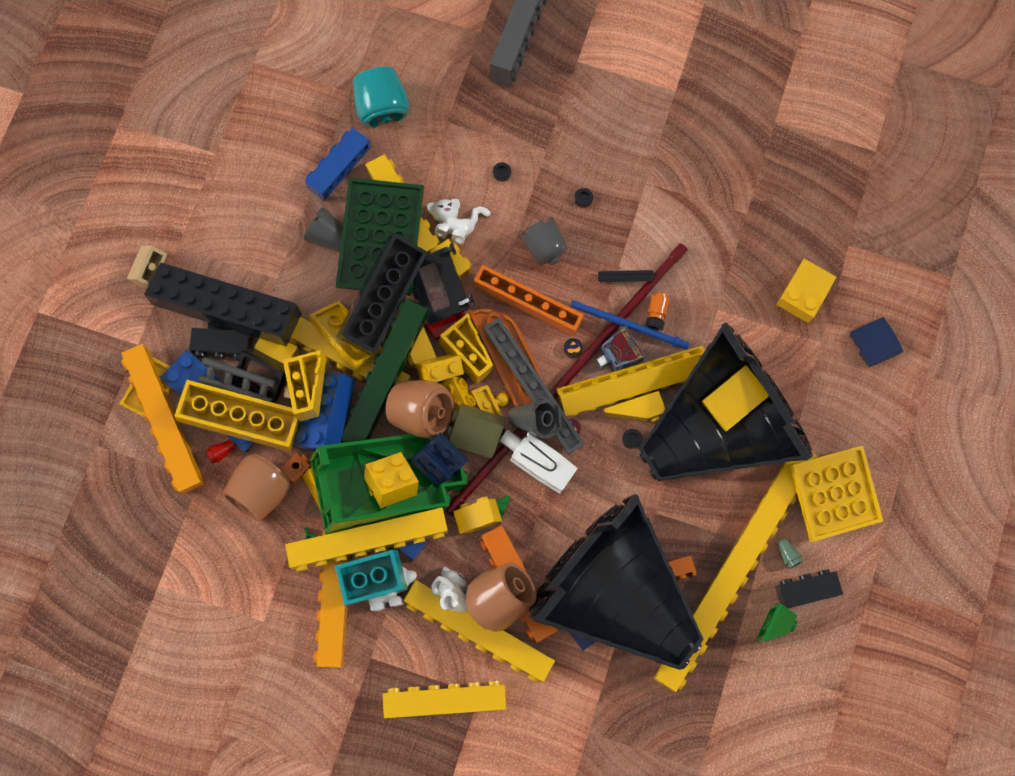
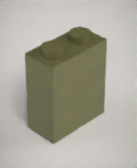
(475, 430)

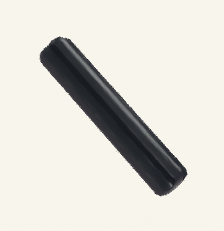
(625, 276)

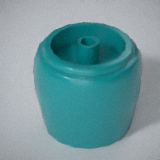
(379, 94)

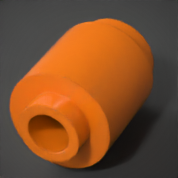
(658, 306)

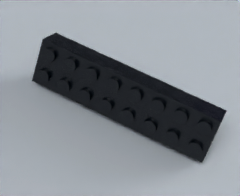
(223, 304)

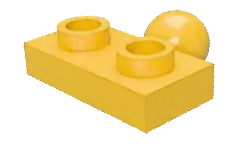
(486, 401)

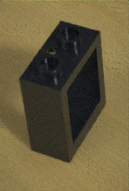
(280, 376)

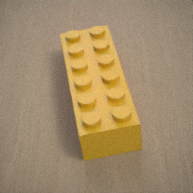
(237, 415)

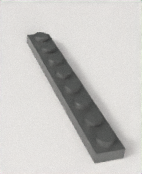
(530, 380)

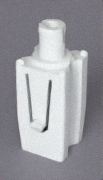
(539, 460)

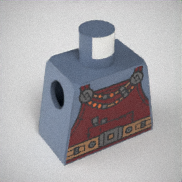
(620, 351)

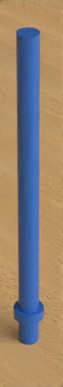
(675, 341)

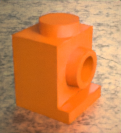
(296, 475)
(682, 567)

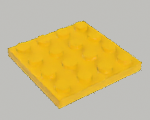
(836, 493)

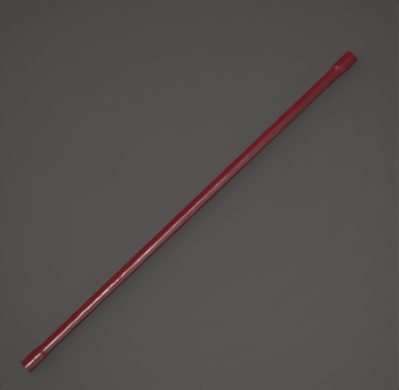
(673, 258)

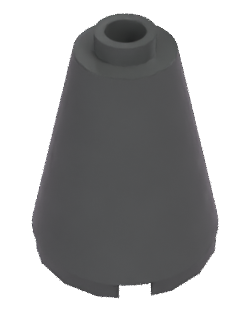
(325, 231)
(536, 417)

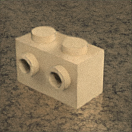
(146, 265)

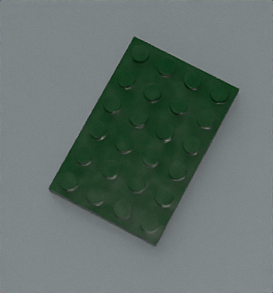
(371, 215)

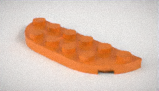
(484, 317)

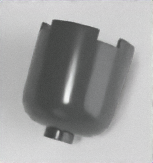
(544, 242)

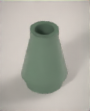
(789, 554)

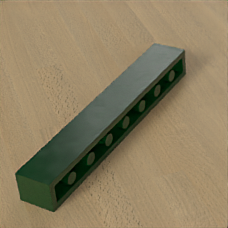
(386, 371)

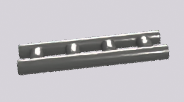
(230, 371)

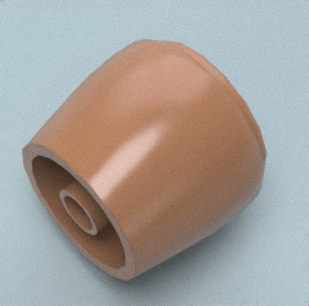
(420, 407)
(256, 487)
(500, 596)

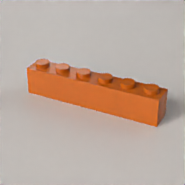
(528, 300)
(503, 552)

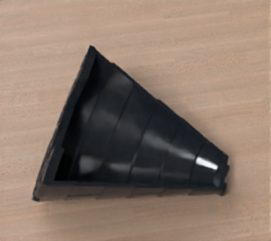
(692, 441)
(620, 590)

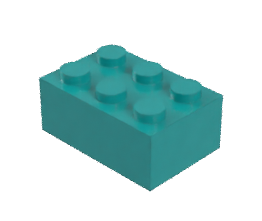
(371, 577)

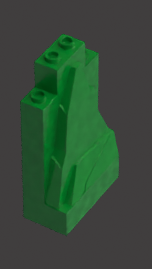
(346, 496)

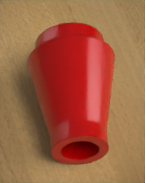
(219, 451)

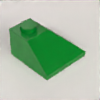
(777, 623)

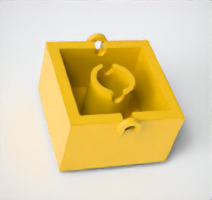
(391, 480)

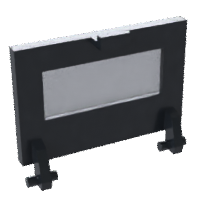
(440, 286)

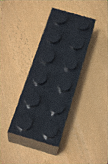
(382, 294)

